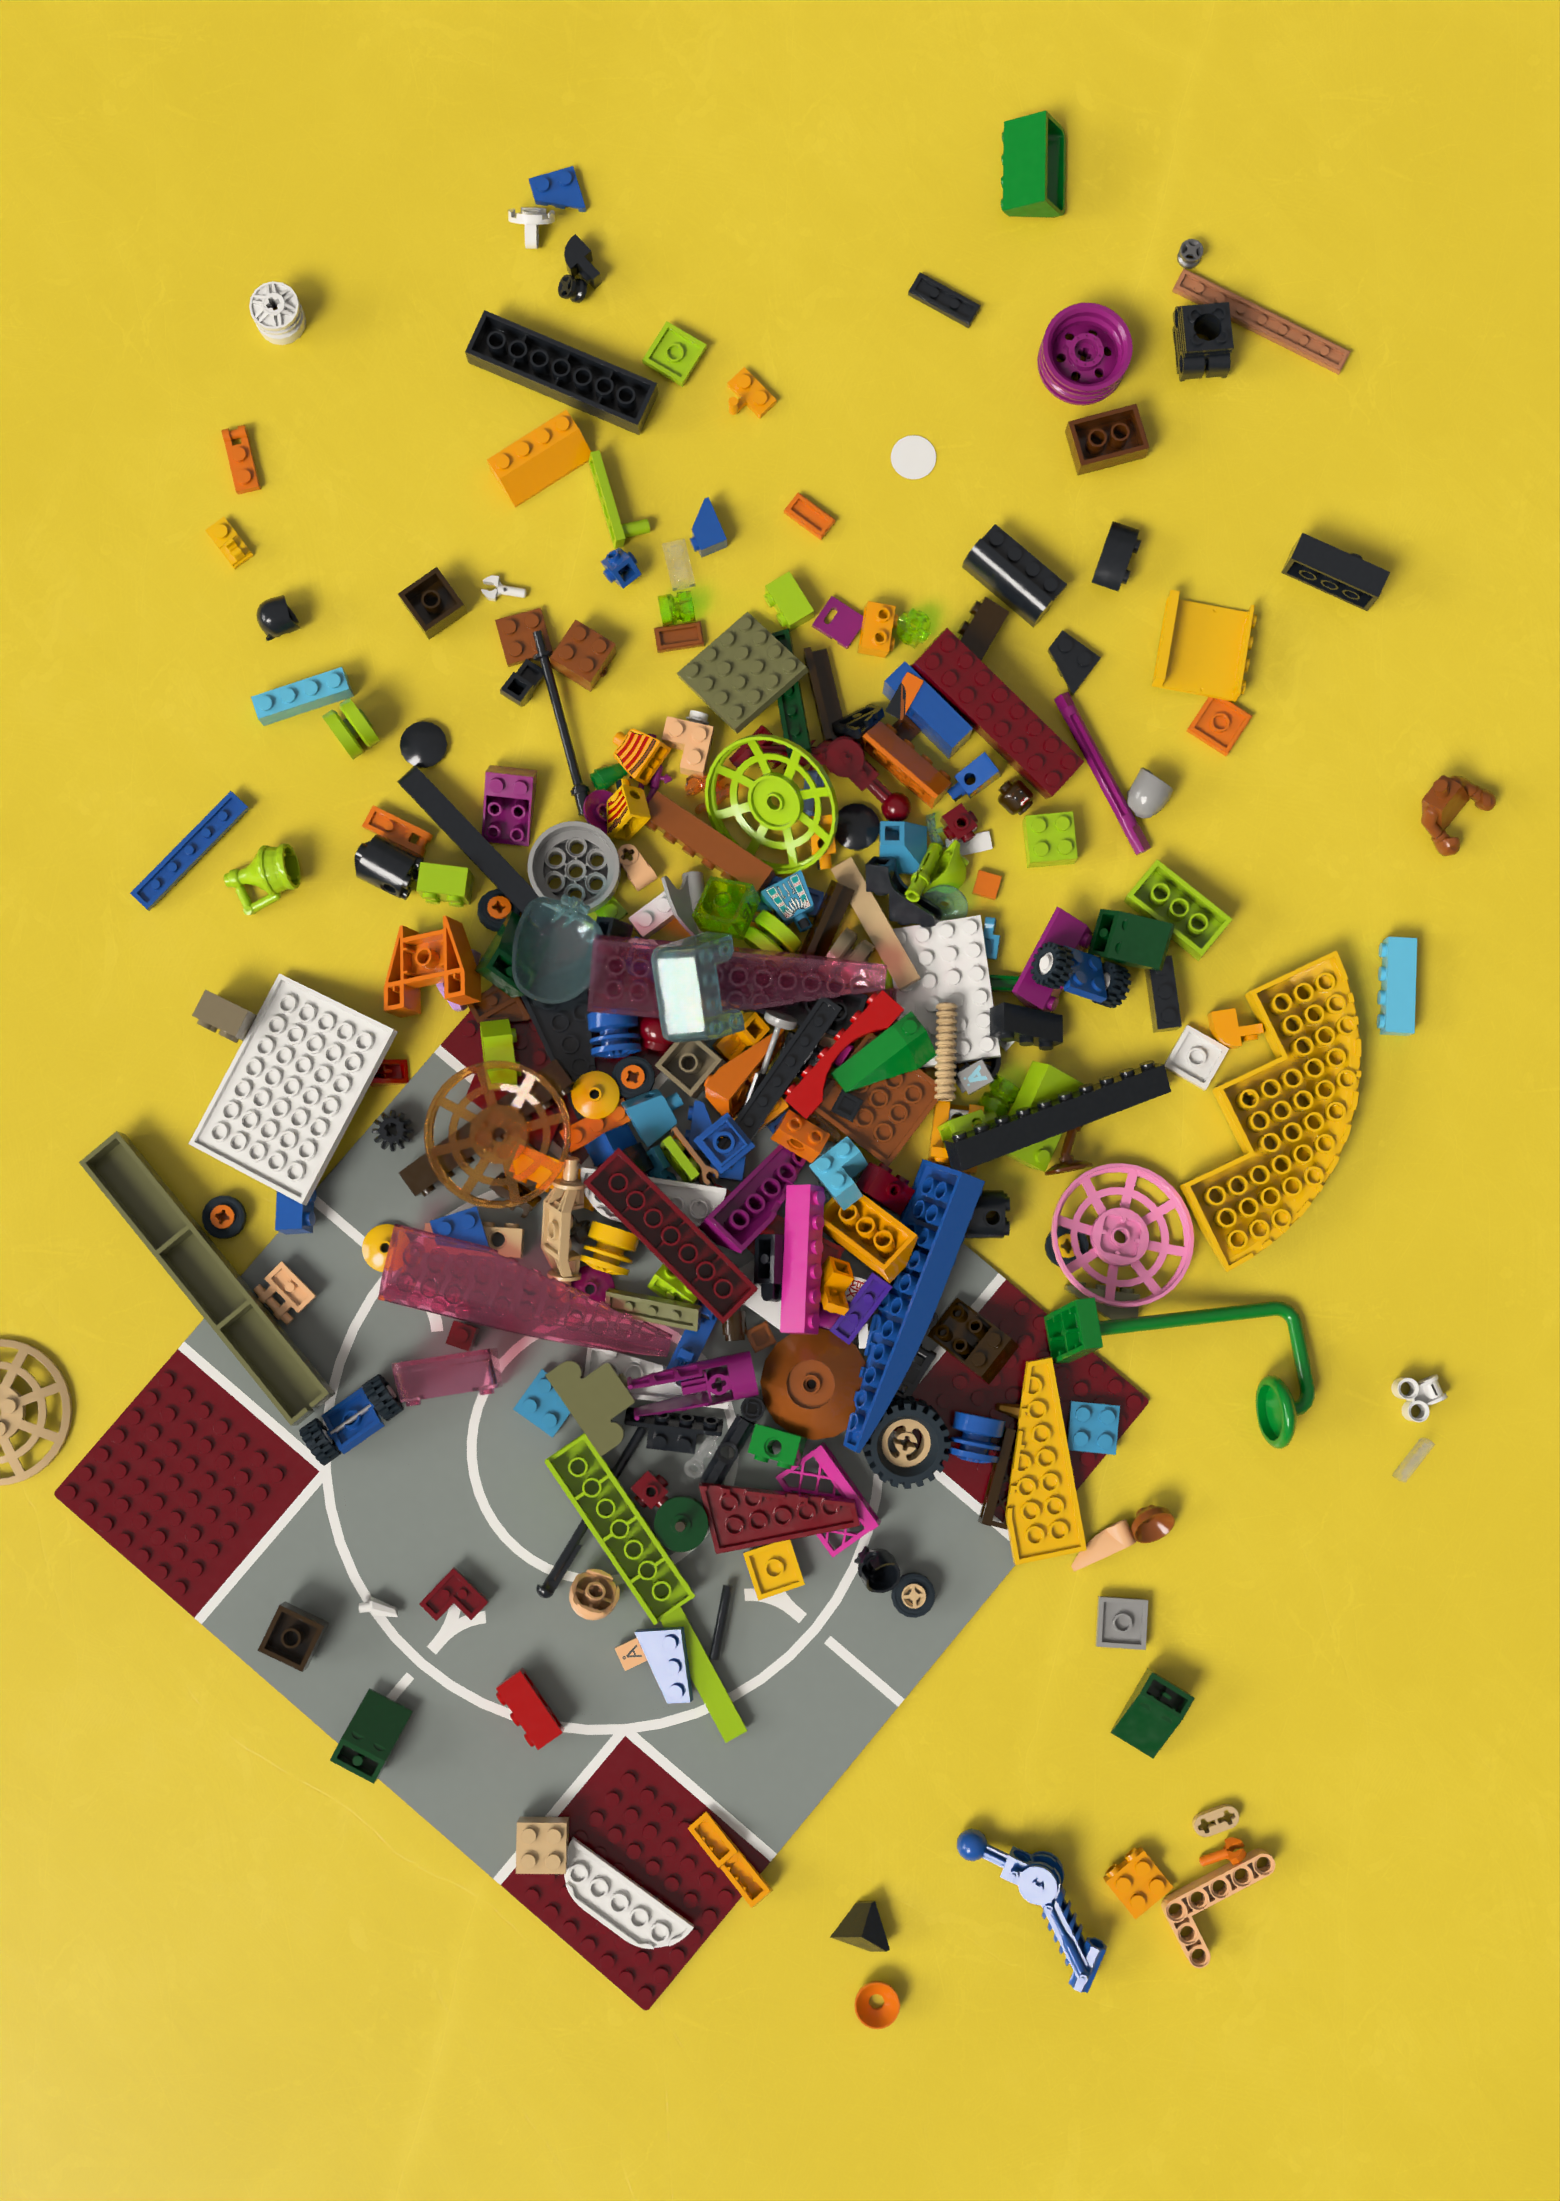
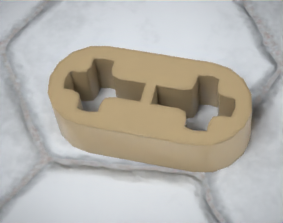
(1218, 1825)

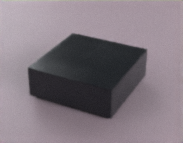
(847, 1106)

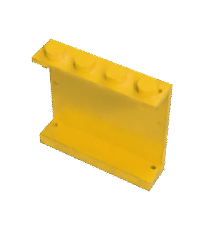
(1203, 649)

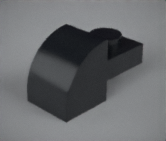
(578, 261)
(522, 684)

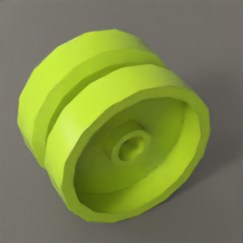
(351, 728)
(772, 936)

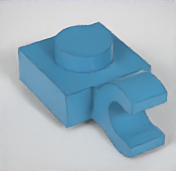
(991, 941)
(660, 1164)

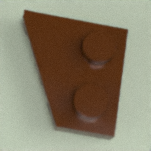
(498, 1006)

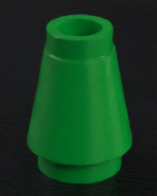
(607, 776)

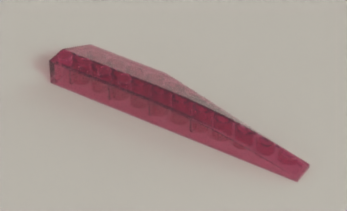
(749, 980)
(498, 1293)

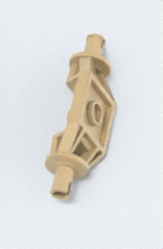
(558, 1222)

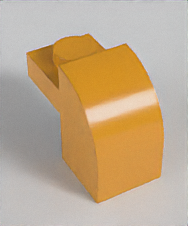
(1227, 1032)
(734, 1044)
(834, 1282)

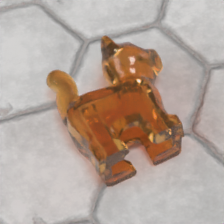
(695, 785)

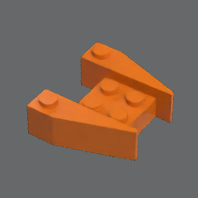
(431, 960)

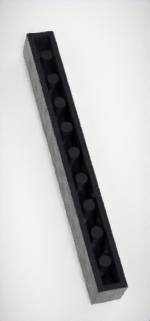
(1056, 1115)

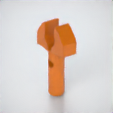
(1226, 1853)

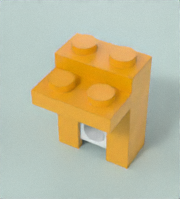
(942, 1113)

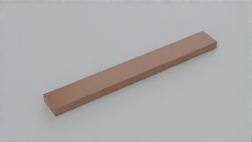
(1264, 322)

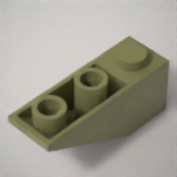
(1109, 1312)

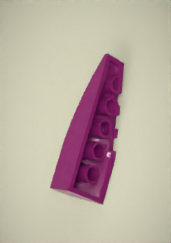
(753, 1201)

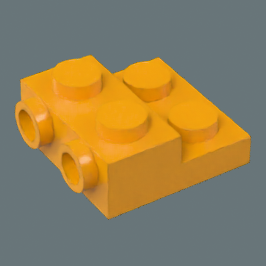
(1137, 1882)

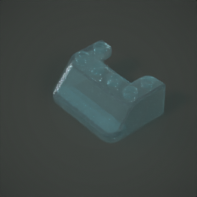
(690, 988)

